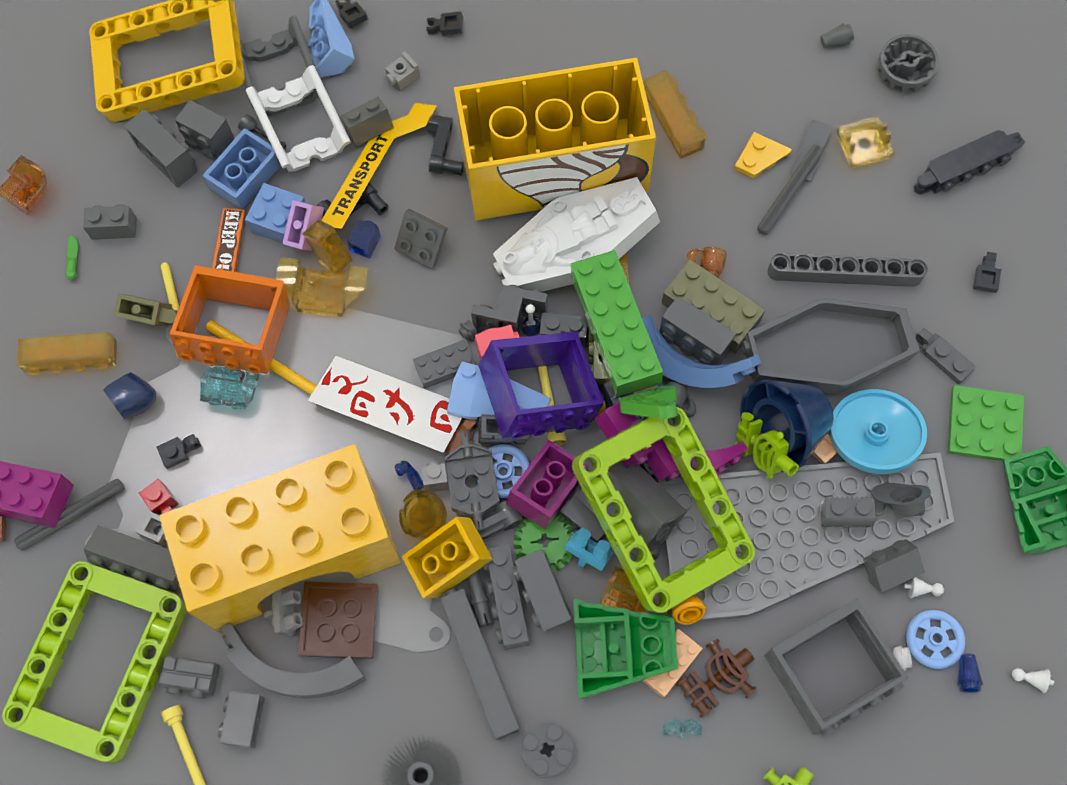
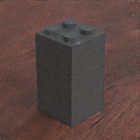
(650, 505)

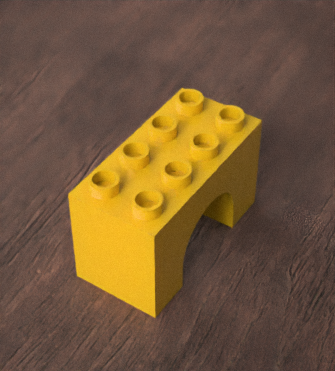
(276, 533)

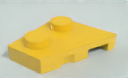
(760, 155)

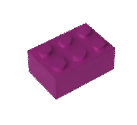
(544, 485)
(32, 494)

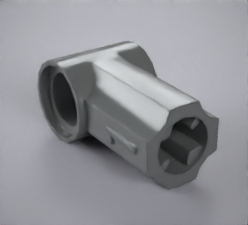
(500, 518)

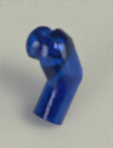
(411, 473)

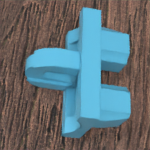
(596, 553)

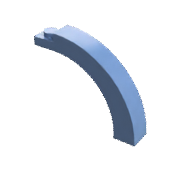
(694, 373)

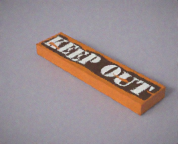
(229, 239)

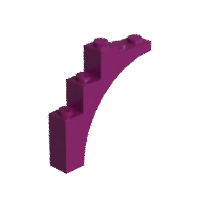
(658, 456)

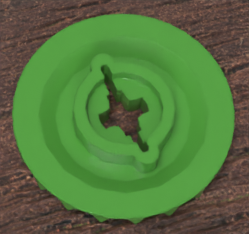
(529, 533)

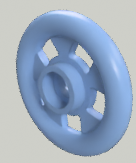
(519, 460)
(916, 644)

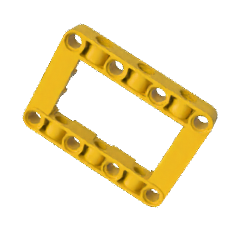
(175, 88)

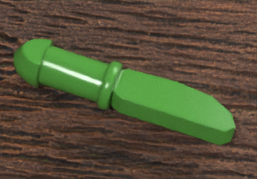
(72, 254)

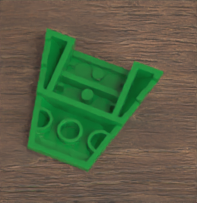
(1038, 499)
(620, 647)

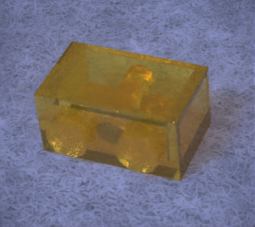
(327, 246)

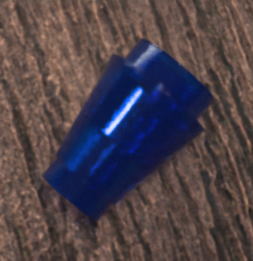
(969, 675)

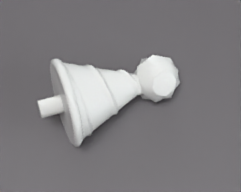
(918, 587)
(1038, 679)

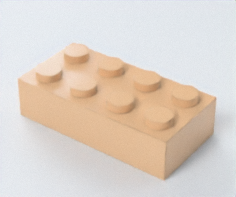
(686, 653)

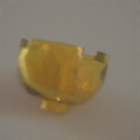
(422, 514)

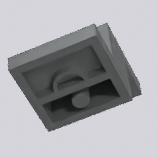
(509, 309)

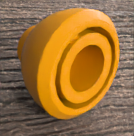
(689, 611)

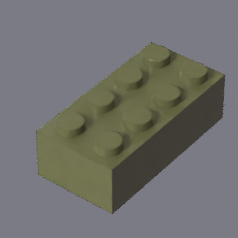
(715, 300)

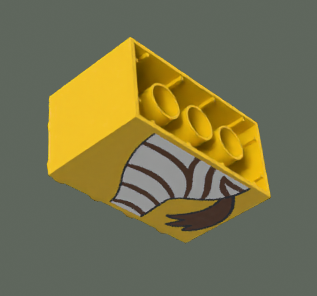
(553, 135)

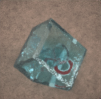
(228, 387)

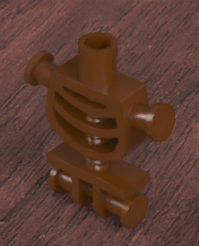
(736, 663)

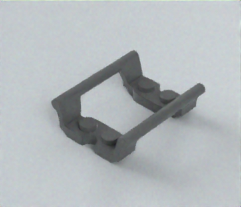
(278, 46)

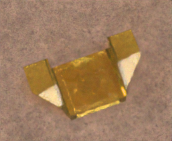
(321, 290)

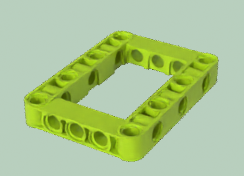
(705, 490)
(138, 680)

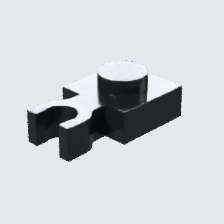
(352, 14)
(449, 24)

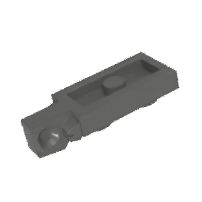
(944, 355)

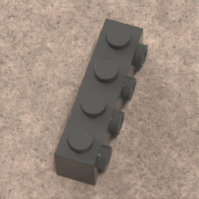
(132, 557)
(508, 603)

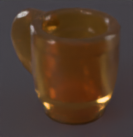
(712, 259)

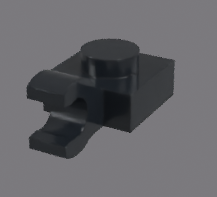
(986, 275)
(176, 451)

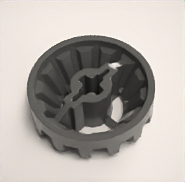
(909, 55)

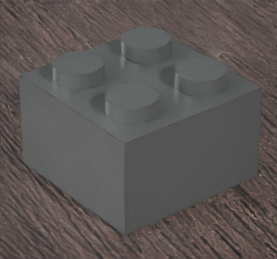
(204, 129)

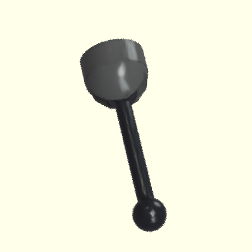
(251, 125)

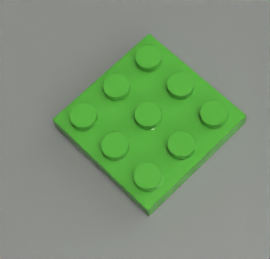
(985, 423)

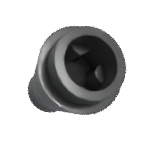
(838, 36)

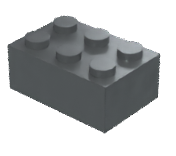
(161, 147)
(696, 333)
(542, 590)

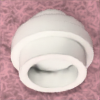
(903, 657)

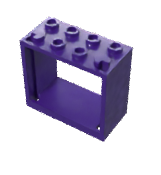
(540, 351)

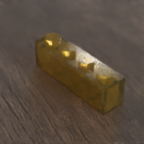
(674, 114)
(66, 352)

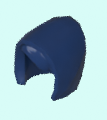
(131, 395)

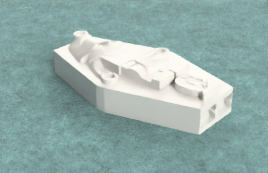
(574, 230)

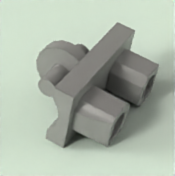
(282, 612)

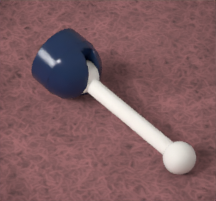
(531, 328)

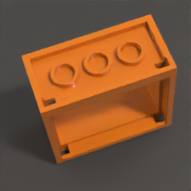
(235, 289)

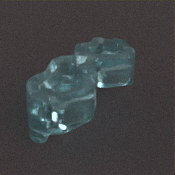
(677, 727)

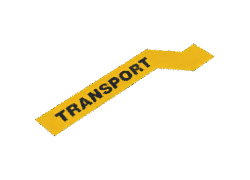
(369, 161)

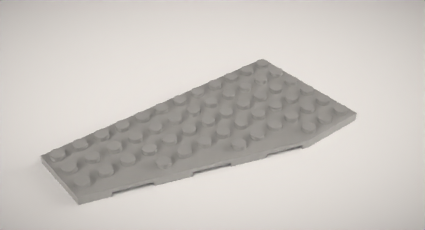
(788, 534)

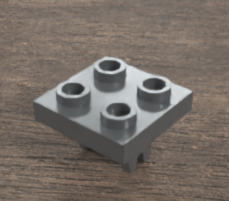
(420, 238)

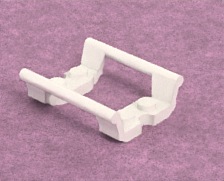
(293, 94)

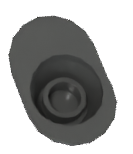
(902, 498)

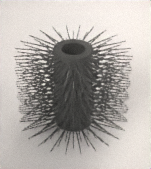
(422, 764)

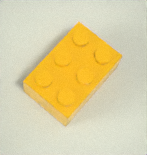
(446, 557)

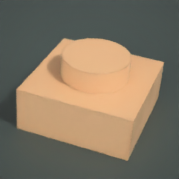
(825, 450)

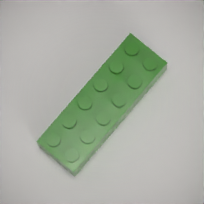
(616, 323)

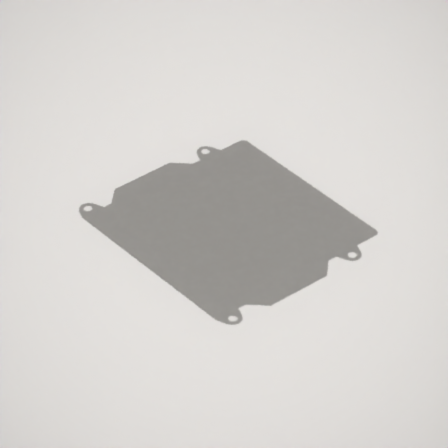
(287, 430)

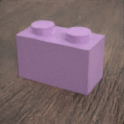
(300, 218)

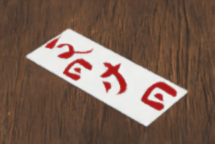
(386, 403)

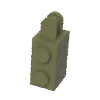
(144, 310)

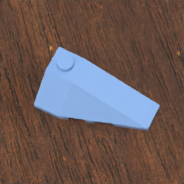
(328, 41)
(471, 399)

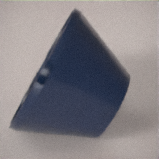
(795, 410)

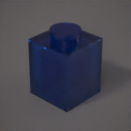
(364, 238)

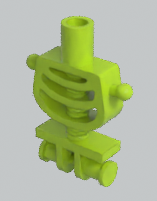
(767, 449)

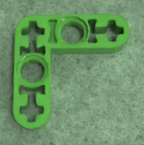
(652, 403)

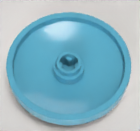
(878, 431)

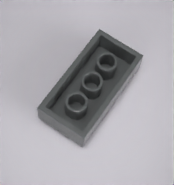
(443, 363)

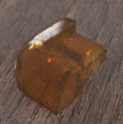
(24, 185)

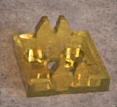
(868, 129)

